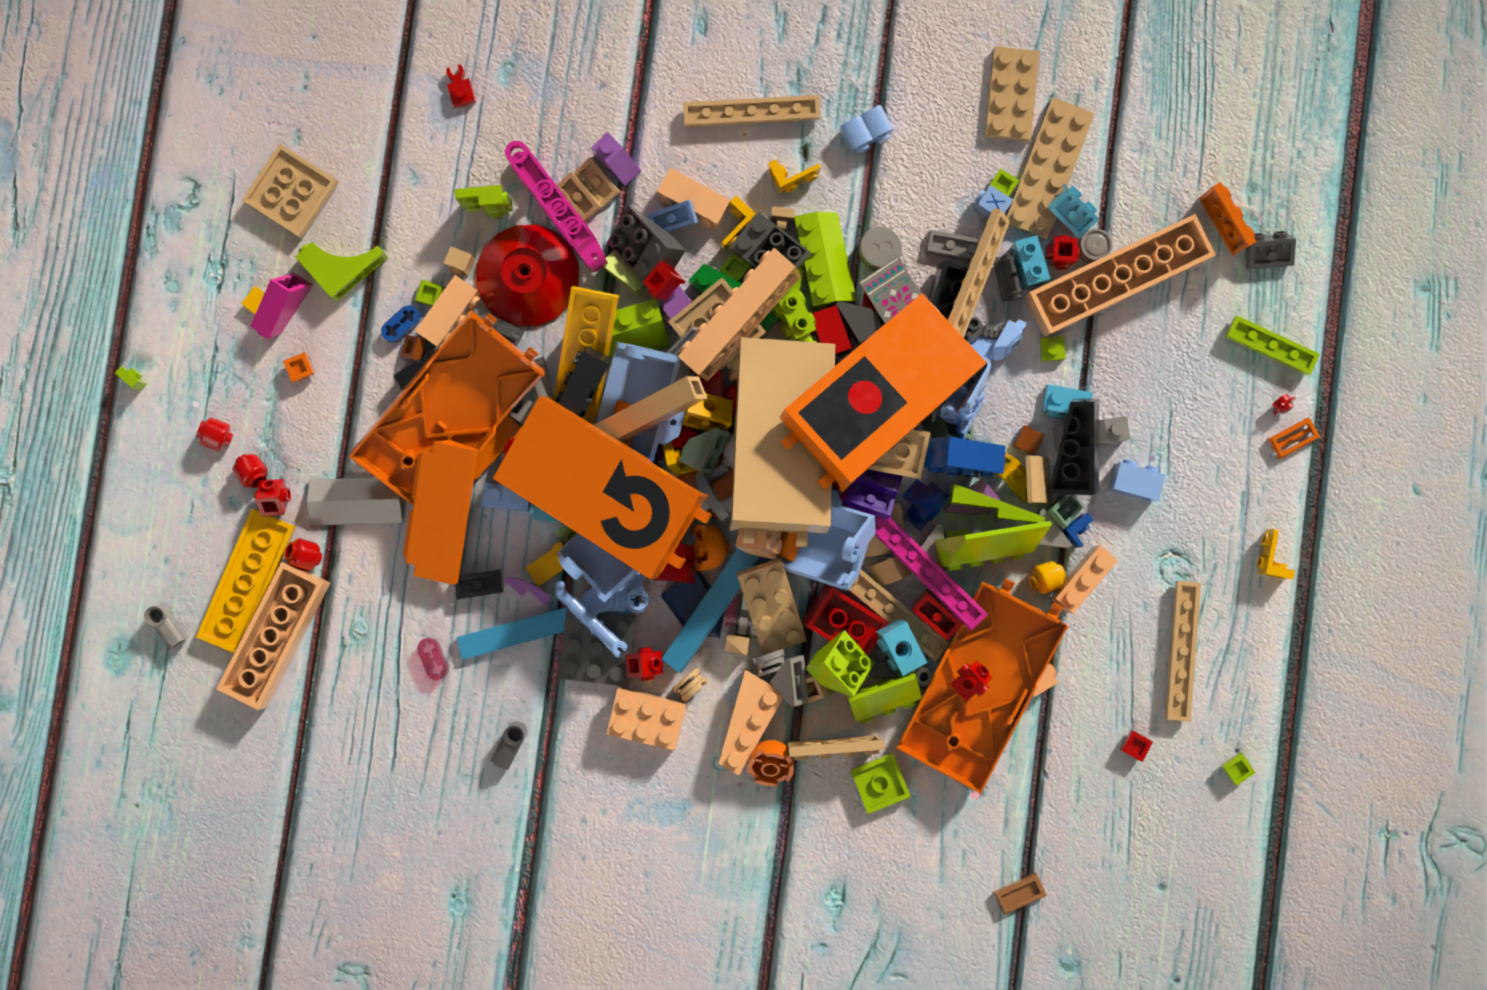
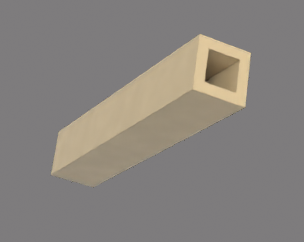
(654, 409)

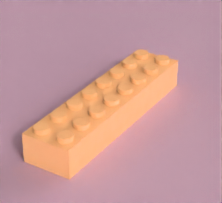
(1119, 275)

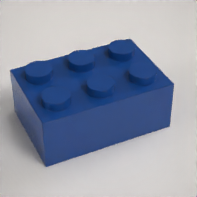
(964, 457)

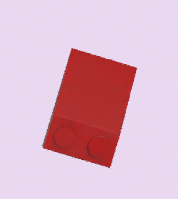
(836, 612)

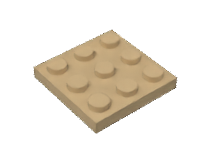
(290, 191)
(701, 312)

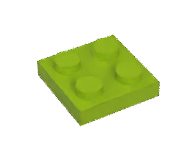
(880, 783)

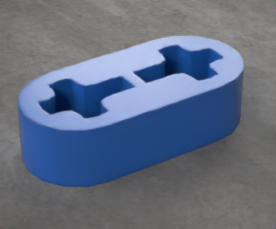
(397, 320)

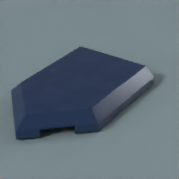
(686, 597)

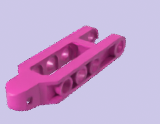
(553, 203)

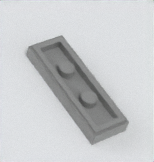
(951, 245)

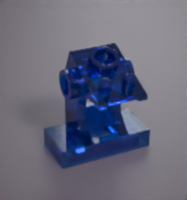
(925, 503)

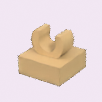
(782, 216)

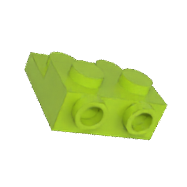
(490, 199)

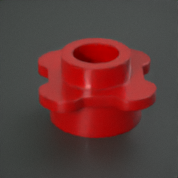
(1283, 404)

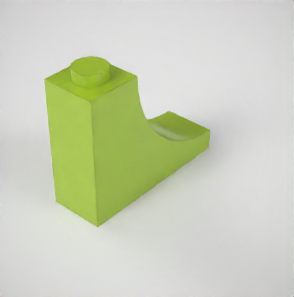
(337, 273)

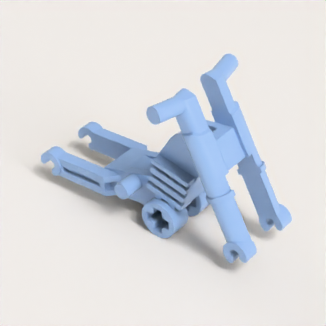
(592, 605)

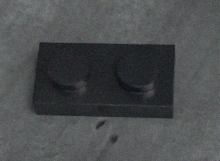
(479, 584)

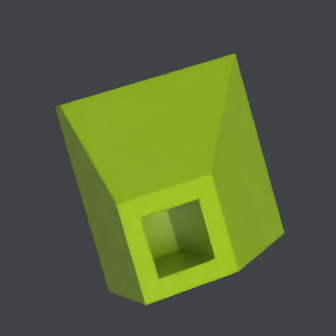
(840, 665)

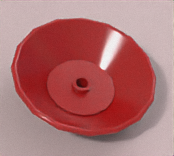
(533, 297)

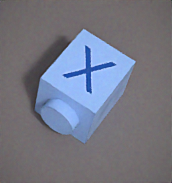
(992, 200)

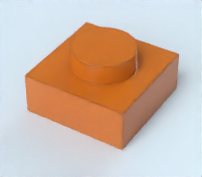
(299, 367)

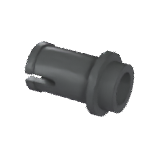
(927, 678)

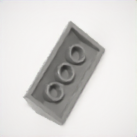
(352, 502)

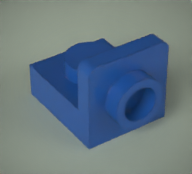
(1078, 525)

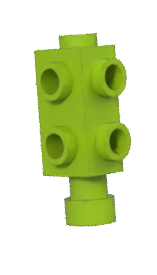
(792, 314)

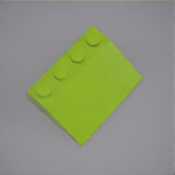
(990, 545)

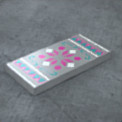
(890, 289)

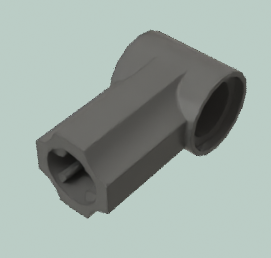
(509, 746)

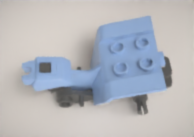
(990, 344)

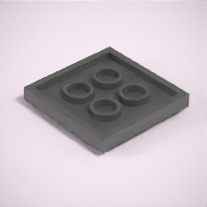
(590, 660)

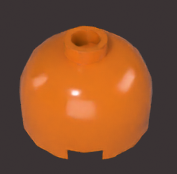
(709, 547)
(770, 763)

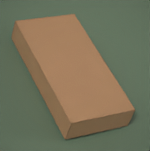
(1020, 893)

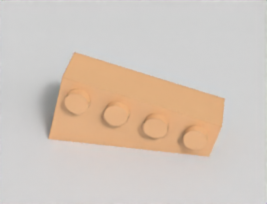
(750, 717)

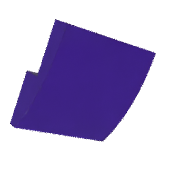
(874, 493)

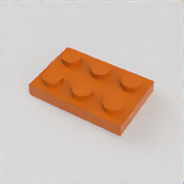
(1227, 218)

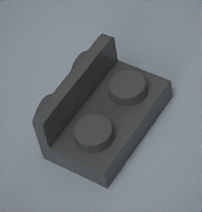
(1271, 251)

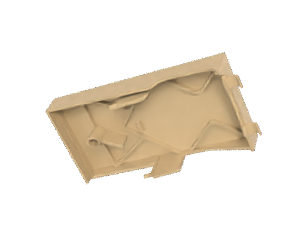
(772, 484)

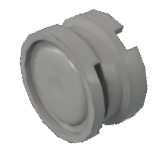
(1094, 245)
(769, 660)

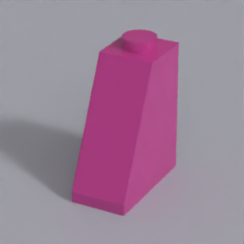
(279, 304)

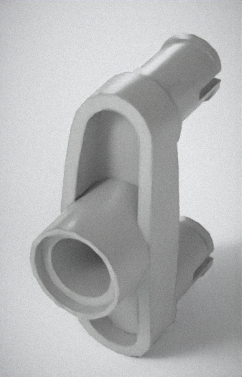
(704, 482)

